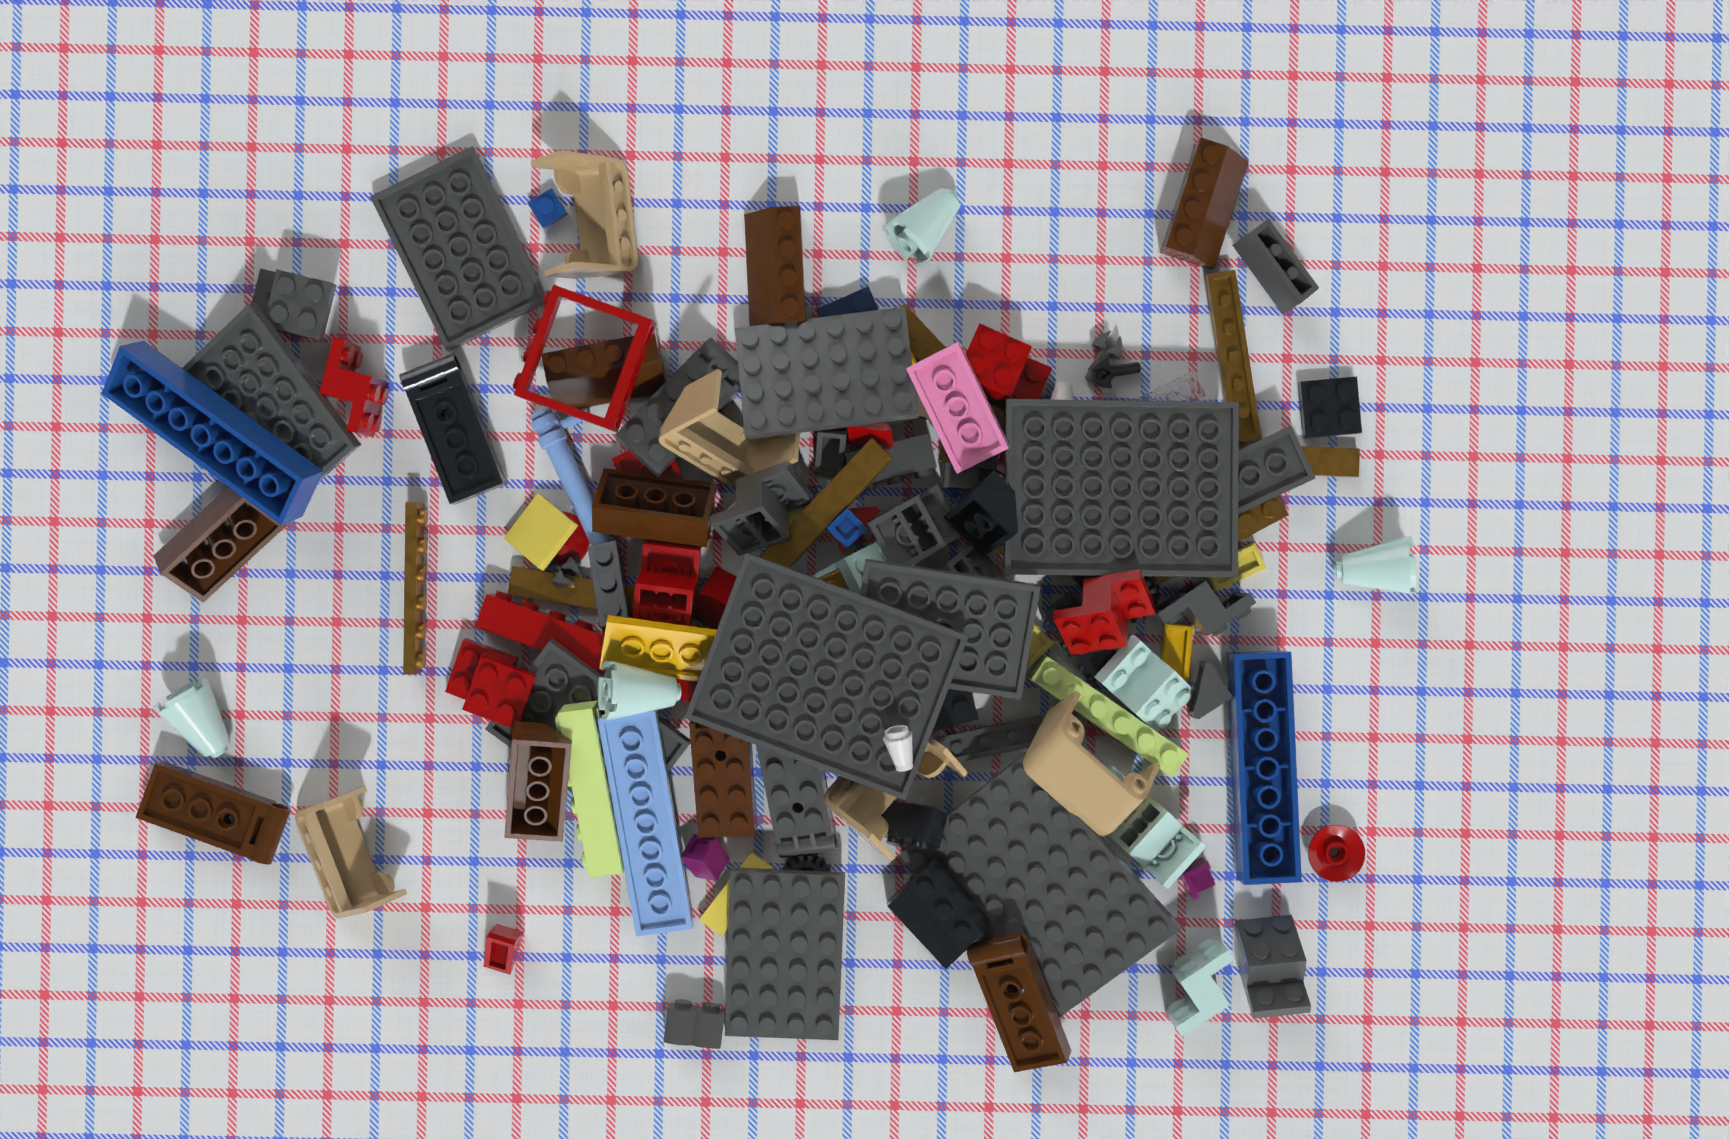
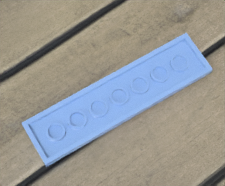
(646, 823)

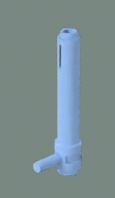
(553, 439)

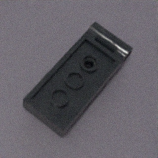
(459, 444)

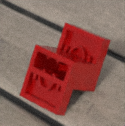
(1004, 367)
(345, 384)
(667, 582)
(1104, 612)
(490, 683)

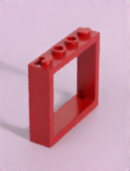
(629, 371)

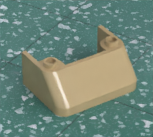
(602, 214)
(714, 441)
(1077, 777)
(863, 806)
(342, 856)

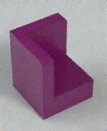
(705, 857)
(1197, 877)

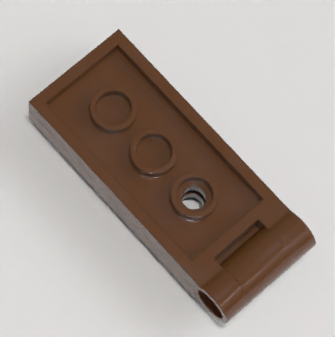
(723, 783)
(201, 810)
(1019, 1002)

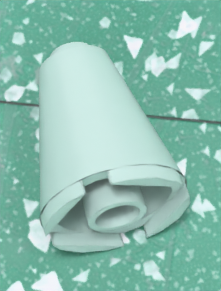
(923, 226)
(1381, 567)
(634, 690)
(196, 717)

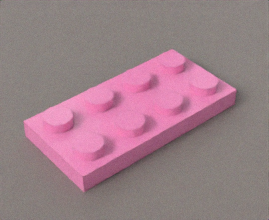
(958, 407)

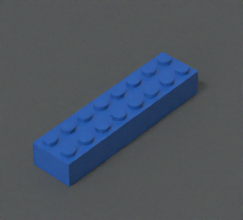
(211, 432)
(1264, 767)

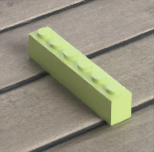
(1109, 716)
(591, 789)

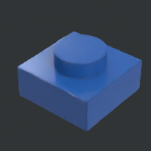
(547, 208)
(846, 528)

